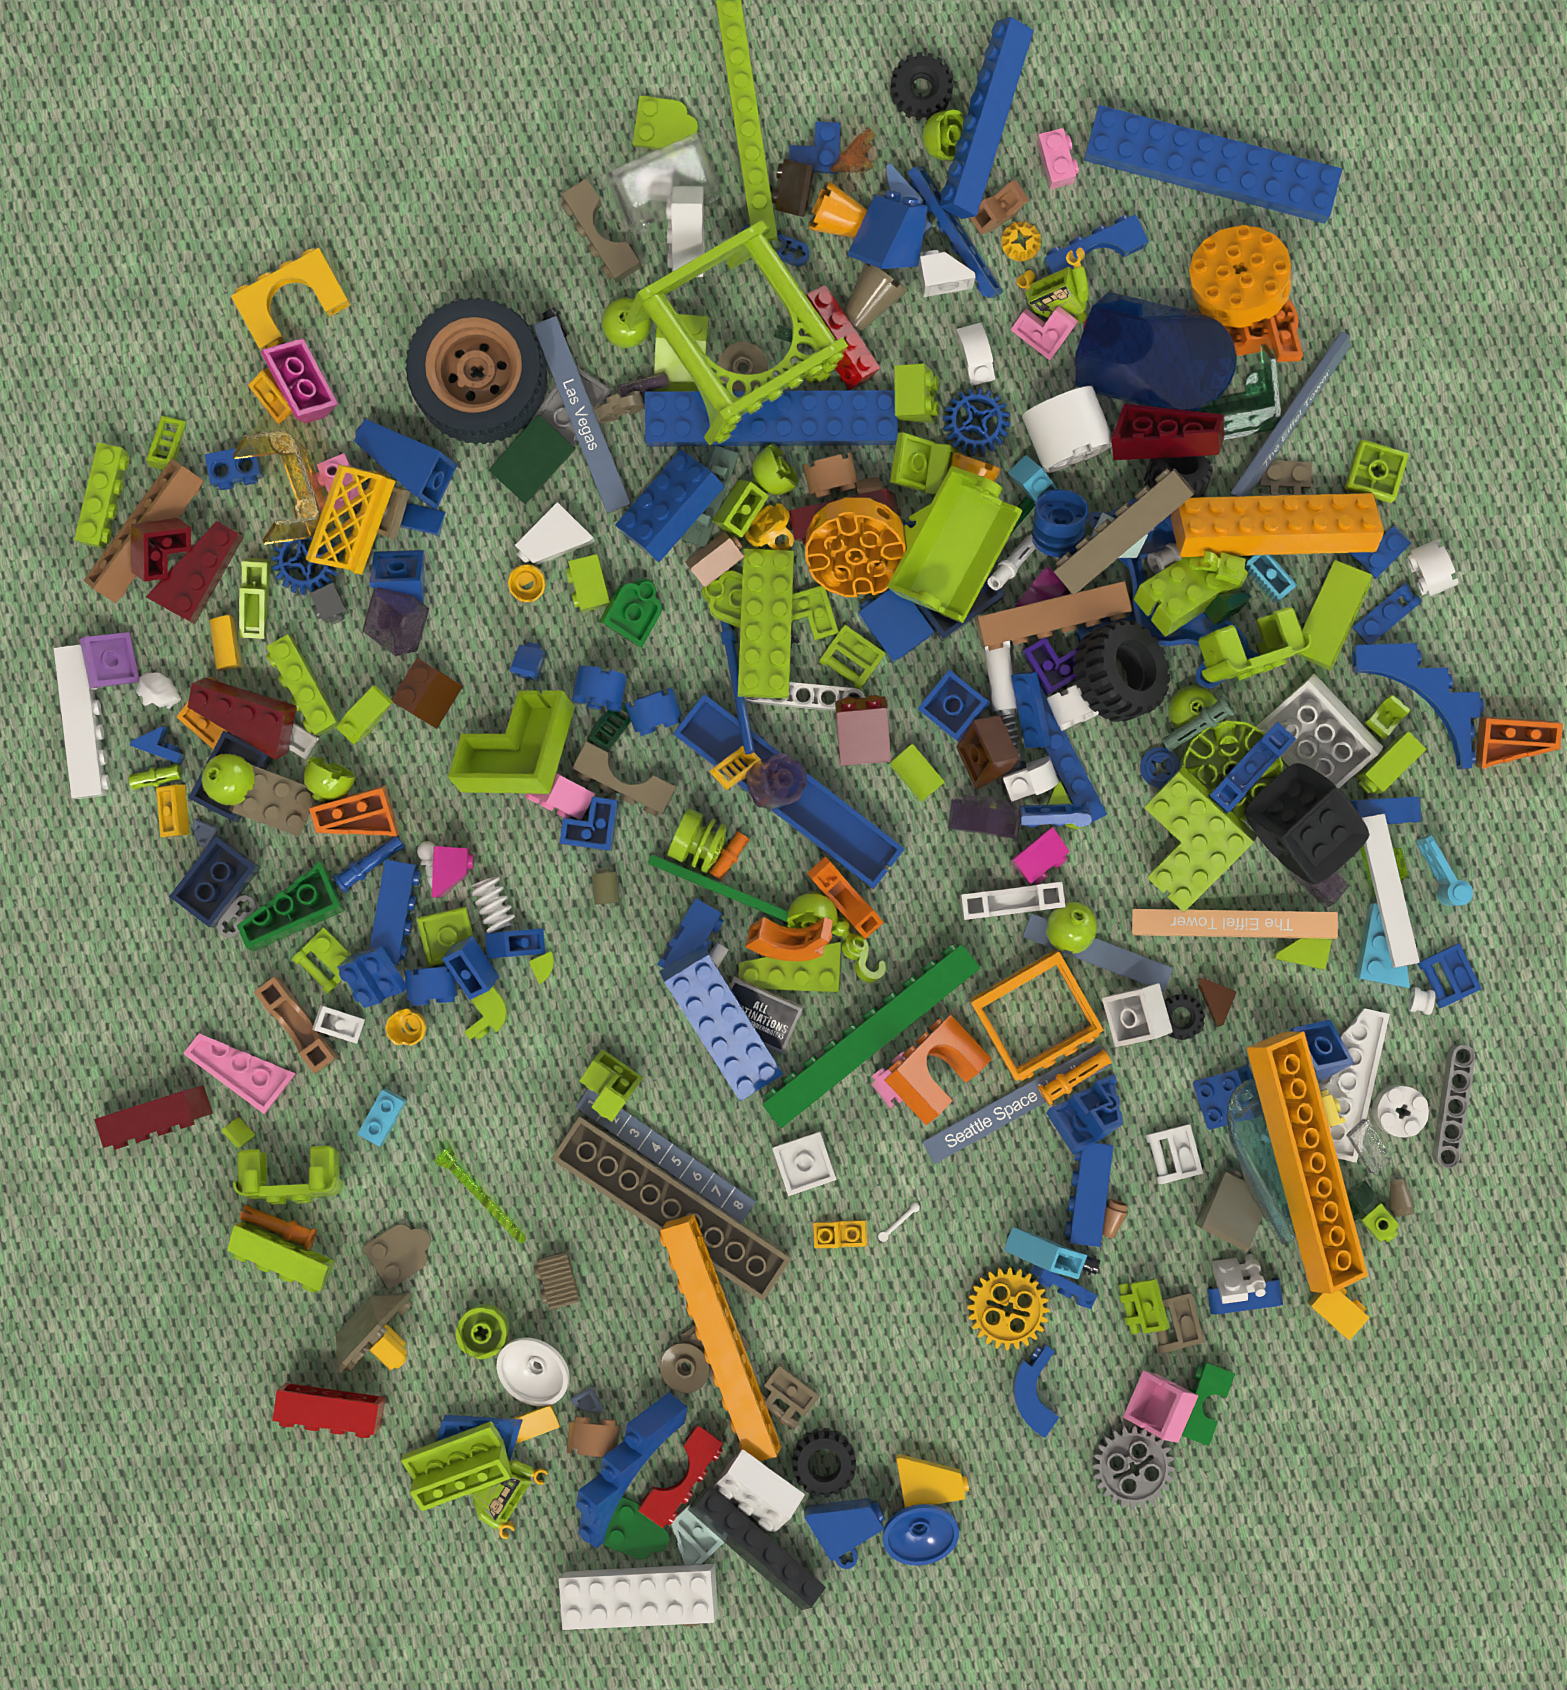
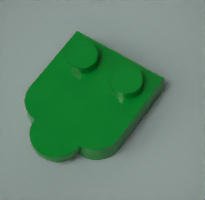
(633, 611)
(634, 1532)

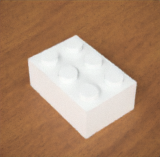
(686, 225)
(758, 1491)

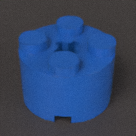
(599, 688)
(654, 710)
(430, 984)

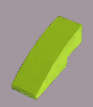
(254, 597)

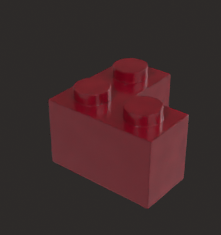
(152, 544)

